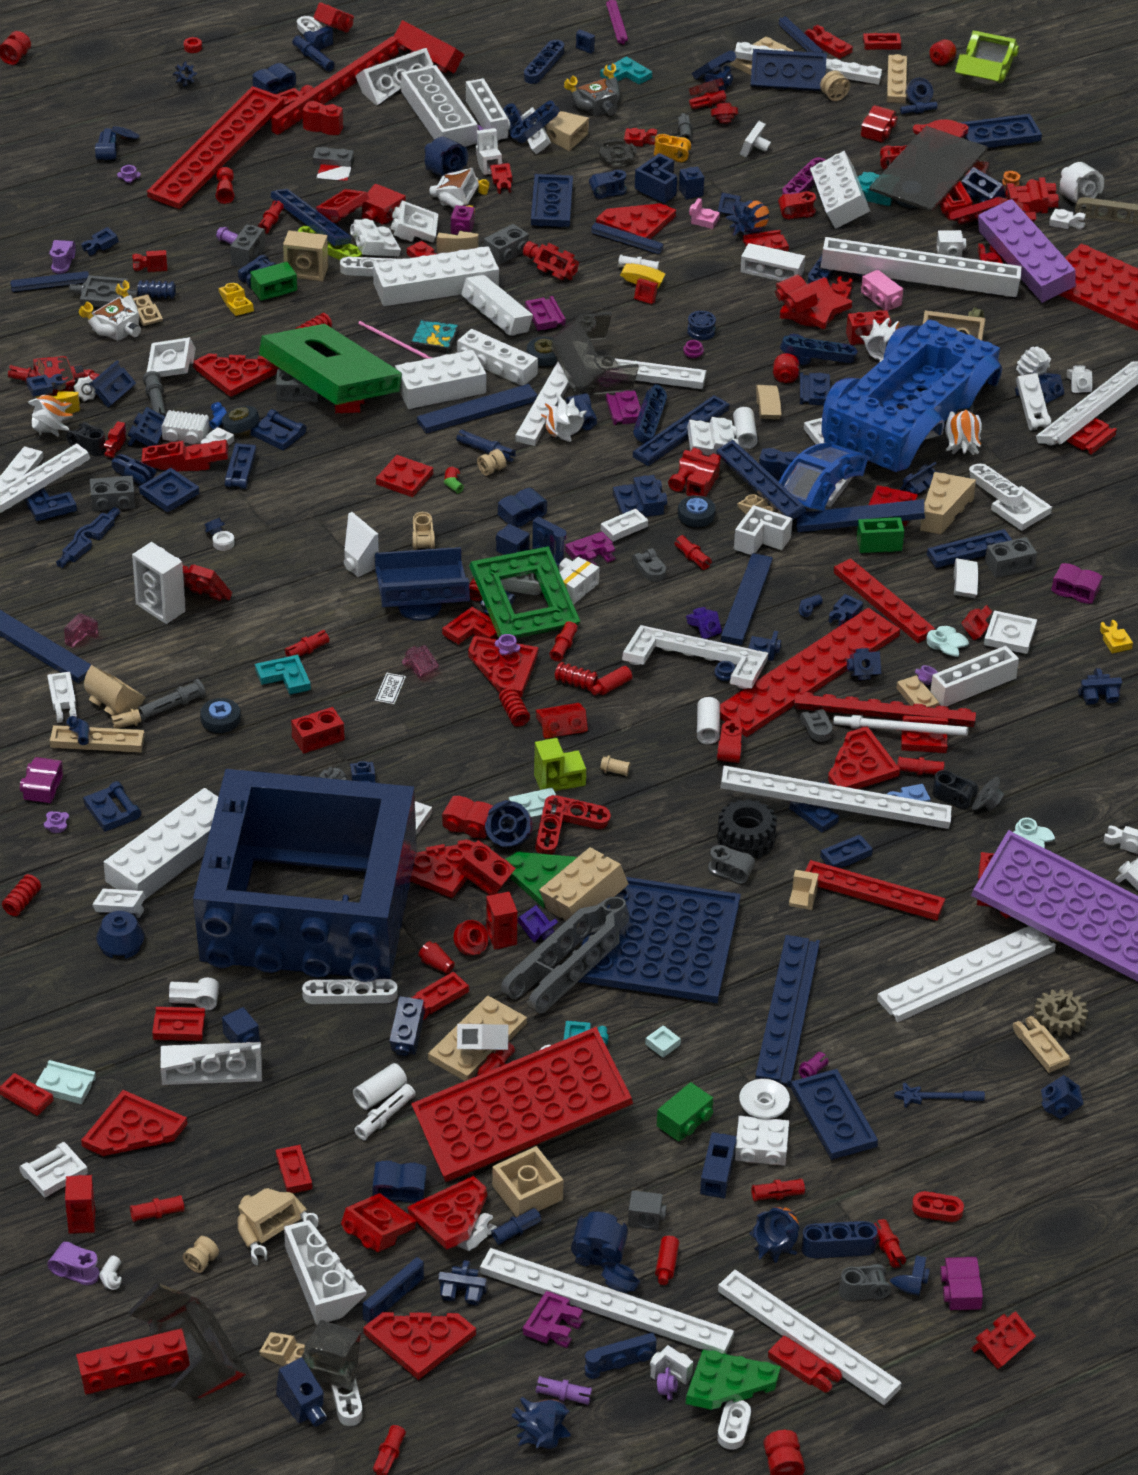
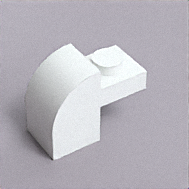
(487, 150)

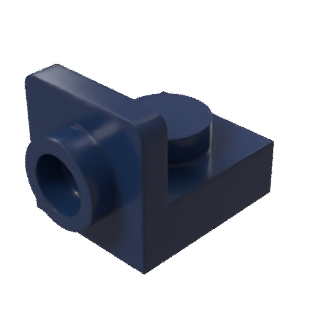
(766, 645)

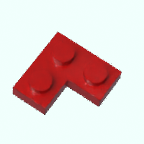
(470, 623)

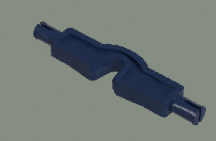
(81, 541)

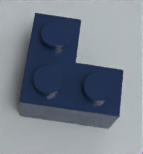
(657, 178)

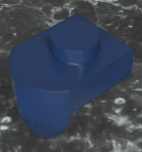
(321, 38)
(912, 1283)

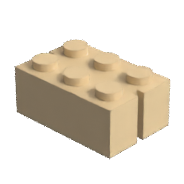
(583, 884)

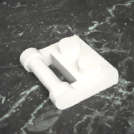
(53, 1175)

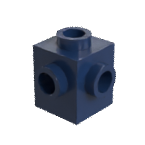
(871, 660)
(1061, 1097)

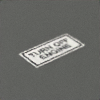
(390, 688)

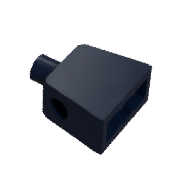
(301, 1392)

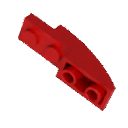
(183, 458)

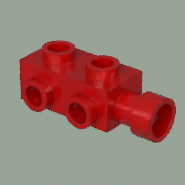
(550, 259)

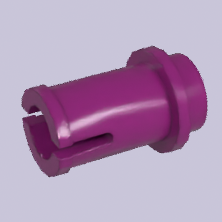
(813, 1066)

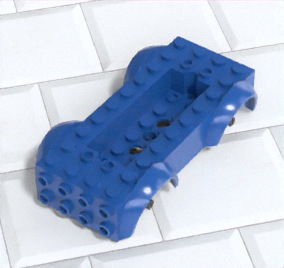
(930, 356)

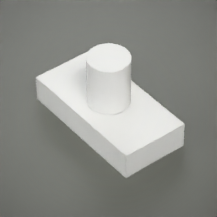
(755, 140)

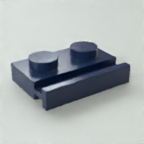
(112, 383)
(814, 388)

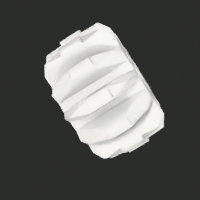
(1033, 361)

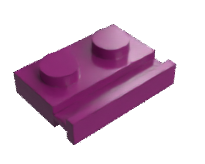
(545, 313)
(623, 407)

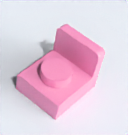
(703, 217)

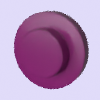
(693, 349)

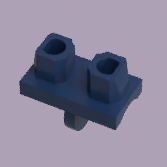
(1100, 685)
(464, 1280)

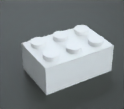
(158, 582)

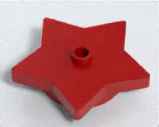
(821, 314)

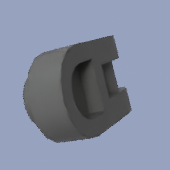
(652, 571)
(817, 725)

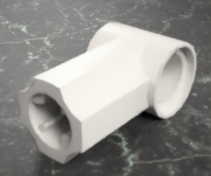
(202, 994)

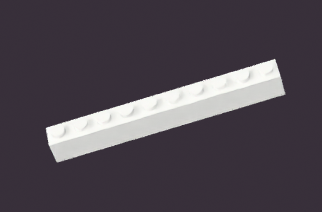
(921, 267)

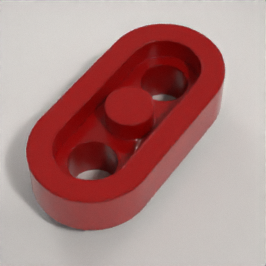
(937, 1206)

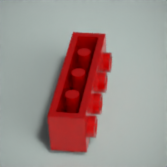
(441, 53)
(133, 1361)

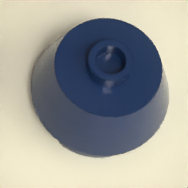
(120, 934)

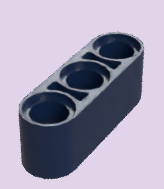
(839, 1239)

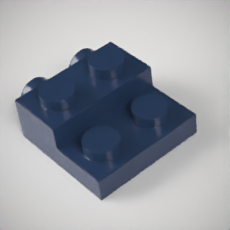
(641, 495)

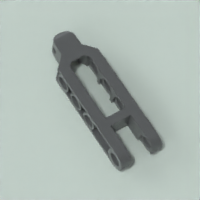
(559, 980)

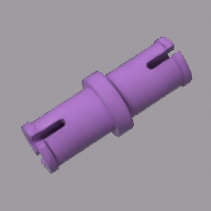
(563, 1390)

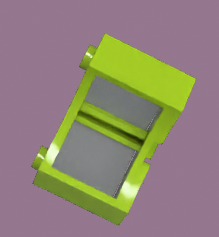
(987, 57)

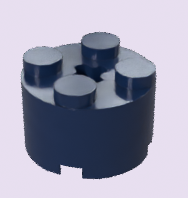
(445, 156)
(599, 1240)

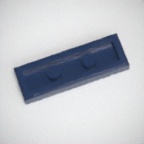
(393, 1290)

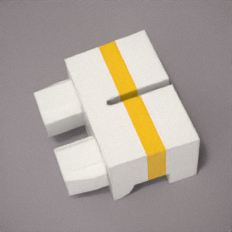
(578, 577)

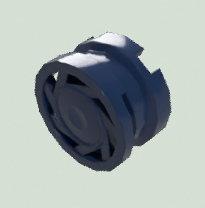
(701, 325)

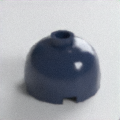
(509, 824)

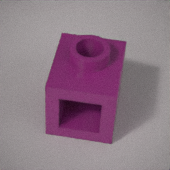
(462, 219)

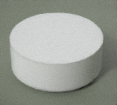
(223, 541)

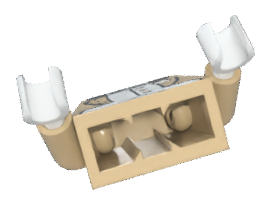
(266, 1216)

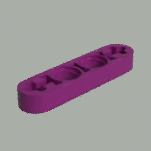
(802, 178)

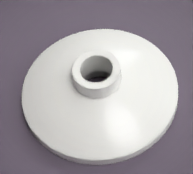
(764, 1098)

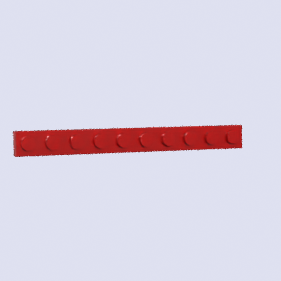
(334, 85)

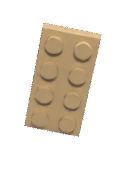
(466, 1062)

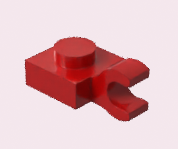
(639, 137)
(976, 623)

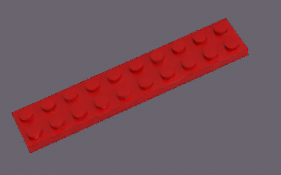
(215, 147)
(807, 671)

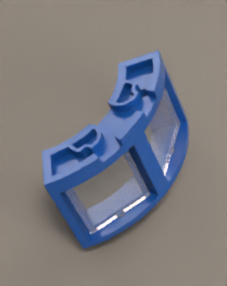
(818, 470)

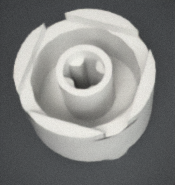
(1080, 181)

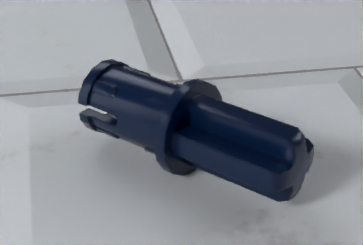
(516, 1226)

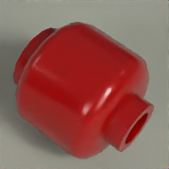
(942, 52)
(786, 368)

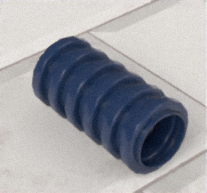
(157, 289)

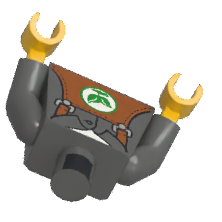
(598, 96)

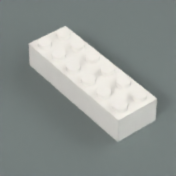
(438, 105)
(432, 275)
(164, 848)

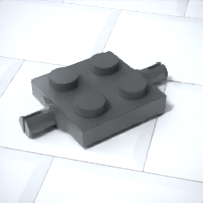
(100, 290)

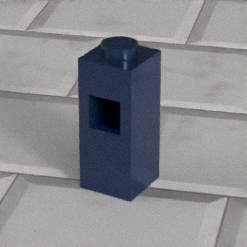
(718, 1165)

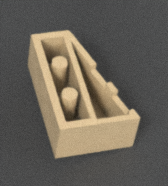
(945, 500)

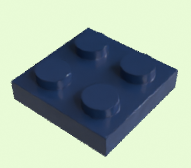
(169, 490)

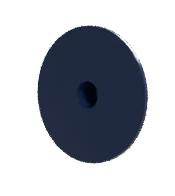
(125, 133)

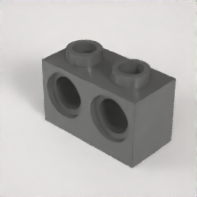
(506, 243)
(291, 389)
(112, 493)
(1010, 557)

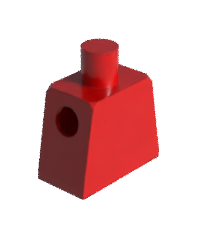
(381, 204)

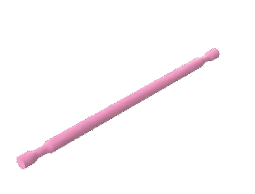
(394, 340)

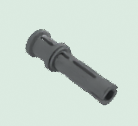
(154, 391)
(181, 696)

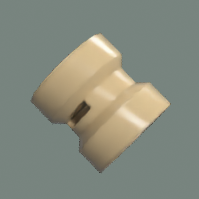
(491, 462)
(202, 1252)

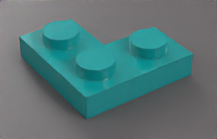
(632, 70)
(286, 669)

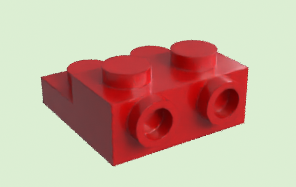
(342, 204)
(377, 1222)

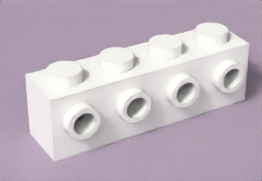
(486, 108)
(497, 305)
(500, 357)
(974, 676)

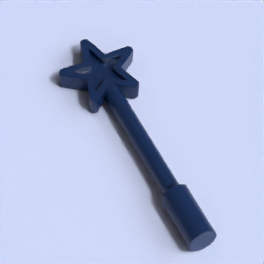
(915, 1095)

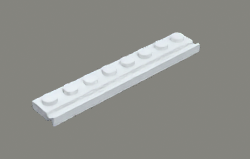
(1090, 406)
(965, 973)

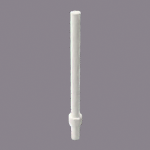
(858, 722)

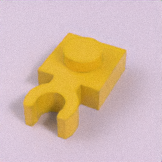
(1115, 639)

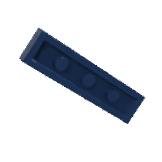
(965, 549)

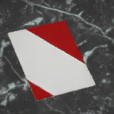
(333, 172)

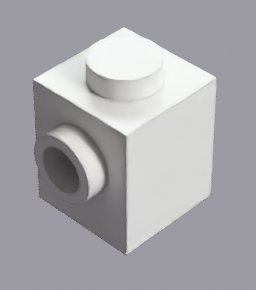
(950, 243)

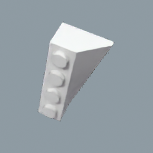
(385, 79)
(211, 1063)
(323, 1278)

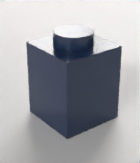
(691, 182)
(512, 540)
(240, 1027)

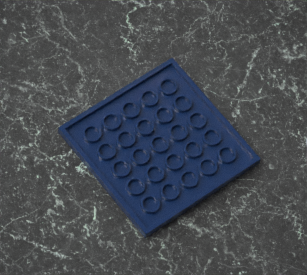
(672, 941)

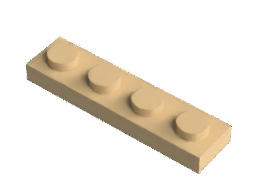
(896, 78)
(99, 739)

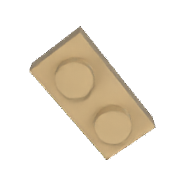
(916, 692)

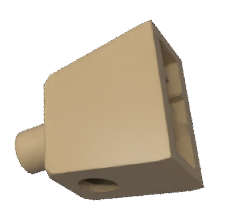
(567, 129)

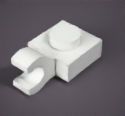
(1064, 219)
(218, 434)
(1127, 838)
(479, 1232)

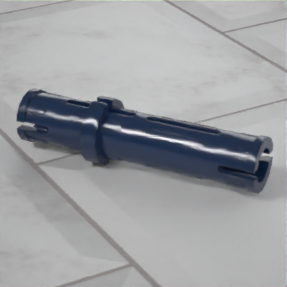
(308, 49)
(484, 444)

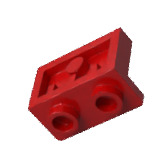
(562, 720)
(924, 741)
(1005, 1339)

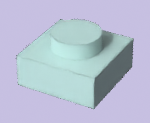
(663, 1041)

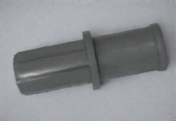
(685, 126)

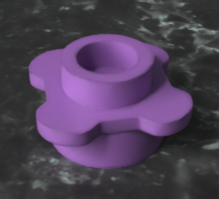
(128, 173)
(507, 644)
(925, 674)
(56, 821)
(667, 1383)

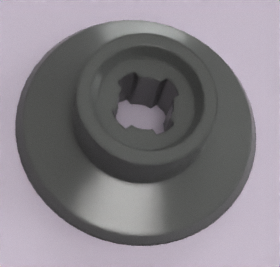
(989, 795)

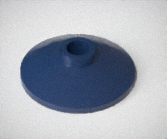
(420, 612)

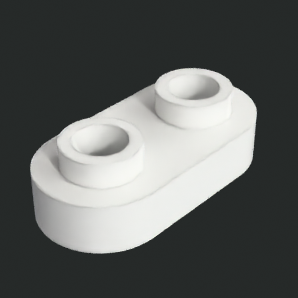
(307, 23)
(734, 1426)

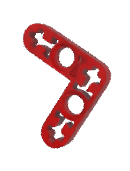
(563, 813)

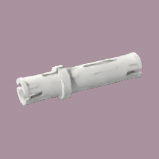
(366, 1128)

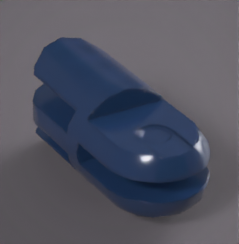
(131, 467)

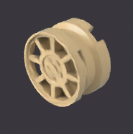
(835, 84)

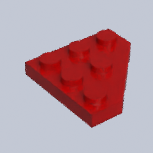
(971, 213)
(638, 220)
(234, 373)
(206, 581)
(503, 670)
(862, 761)
(438, 866)
(132, 1125)
(451, 1212)
(419, 1339)

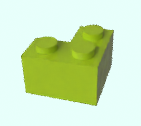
(556, 768)

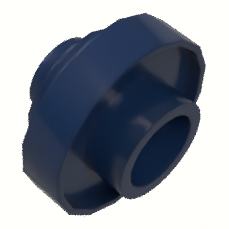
(919, 91)
(620, 1278)

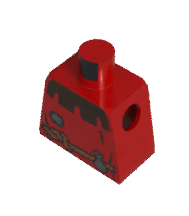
(58, 365)

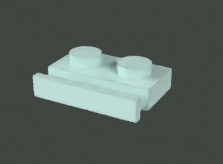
(534, 802)
(66, 1081)

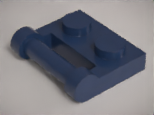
(714, 65)
(276, 435)
(545, 535)
(105, 810)

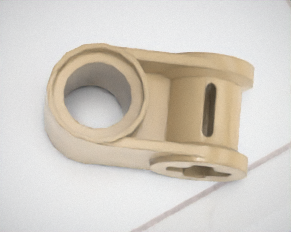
(423, 531)

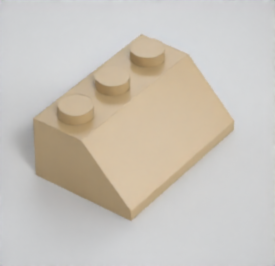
(965, 324)

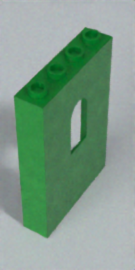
(339, 378)

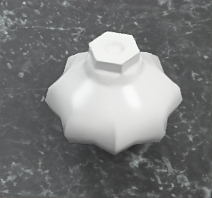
(85, 391)

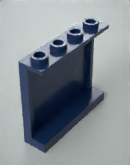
(421, 577)

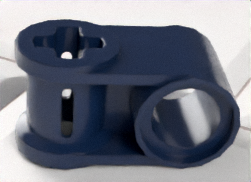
(608, 184)

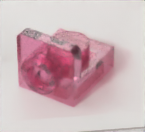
(78, 628)
(420, 660)

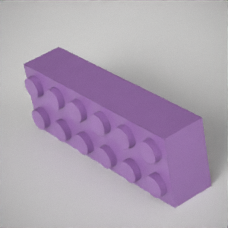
(1024, 245)

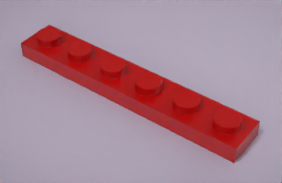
(883, 600)
(877, 890)

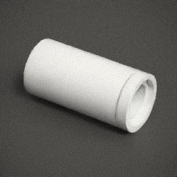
(746, 427)
(708, 720)
(379, 1086)

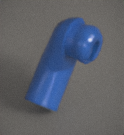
(218, 413)

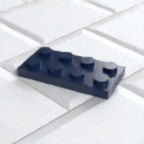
(788, 69)
(1003, 131)
(552, 200)
(834, 1114)

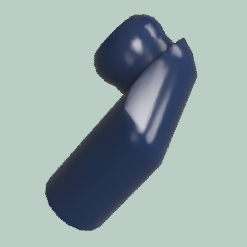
(806, 605)
(80, 728)

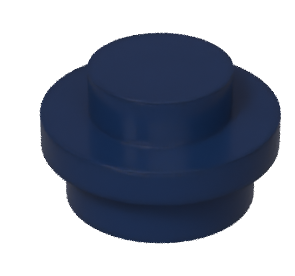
(214, 526)
(724, 670)

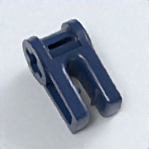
(259, 263)

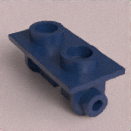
(914, 483)

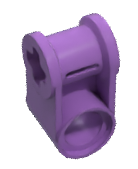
(62, 255)
(73, 1263)

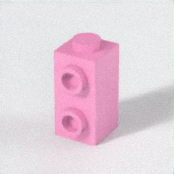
(882, 290)

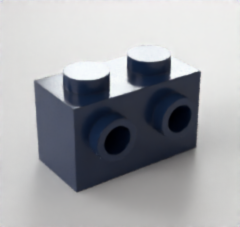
(982, 186)

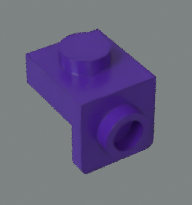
(706, 621)
(536, 924)

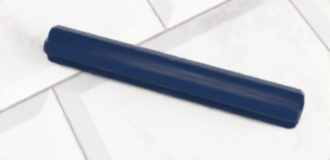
(798, 35)
(627, 238)
(48, 281)

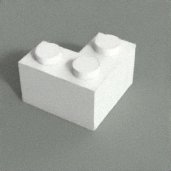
(760, 528)

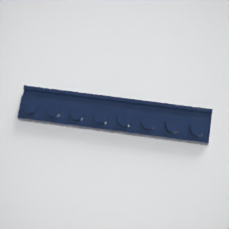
(787, 1010)

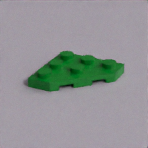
(536, 870)
(729, 1377)

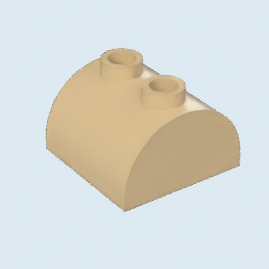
(111, 691)

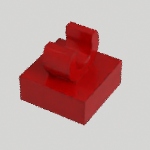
(646, 290)

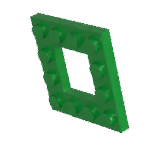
(540, 561)

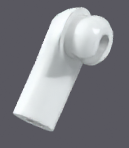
(108, 1275)

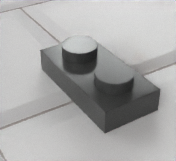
(334, 157)

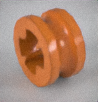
(1011, 177)

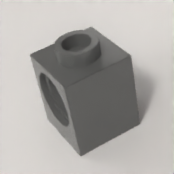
(646, 1210)

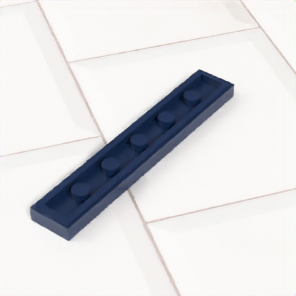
(311, 217)
(477, 408)
(678, 431)
(760, 480)
(849, 516)
(746, 599)
(42, 648)

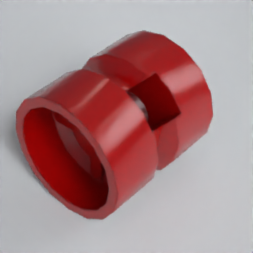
(14, 47)
(784, 1453)

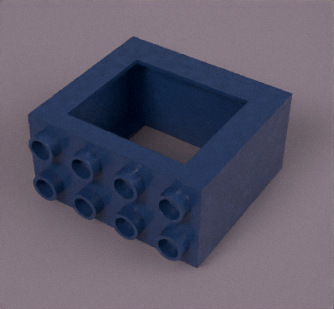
(315, 826)

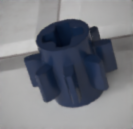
(181, 77)

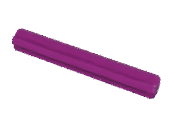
(617, 22)

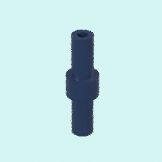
(918, 107)

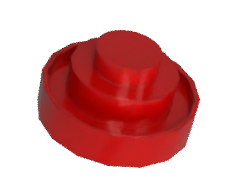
(724, 112)
(470, 937)

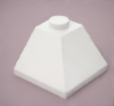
(360, 546)

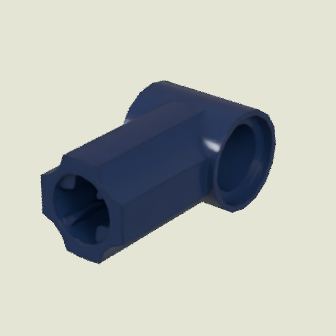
(106, 147)
(583, 403)

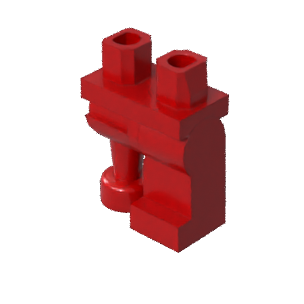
(1036, 194)
(699, 469)

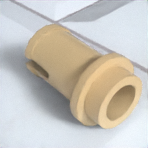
(126, 719)
(615, 766)

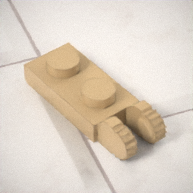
(1042, 1044)

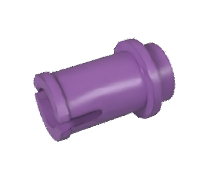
(224, 234)

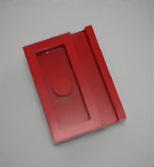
(769, 239)
(1092, 435)
(178, 1024)

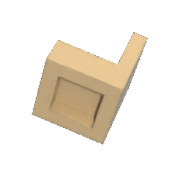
(804, 889)

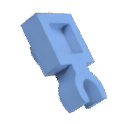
(915, 792)

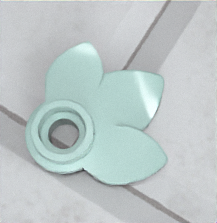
(947, 640)
(1029, 830)

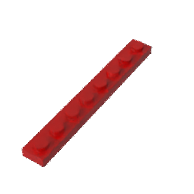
(875, 708)

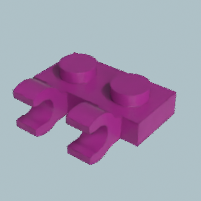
(590, 546)
(546, 1318)

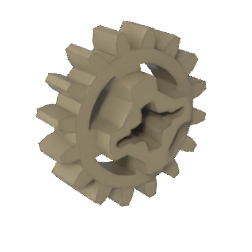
(1061, 1012)

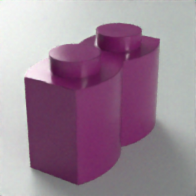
(1076, 583)
(41, 779)
(962, 1282)

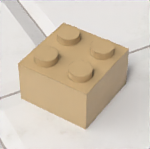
(306, 254)
(527, 1182)

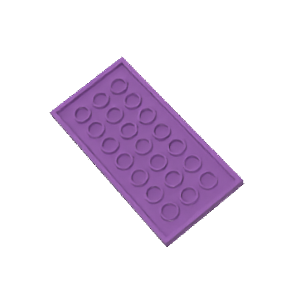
(1063, 902)

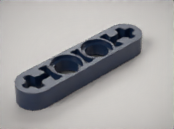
(543, 61)
(818, 349)
(651, 414)

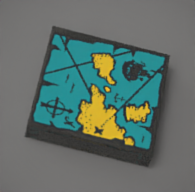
(434, 336)

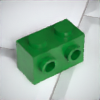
(273, 281)
(880, 535)
(685, 1112)

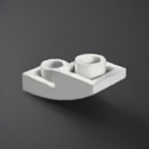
(966, 578)

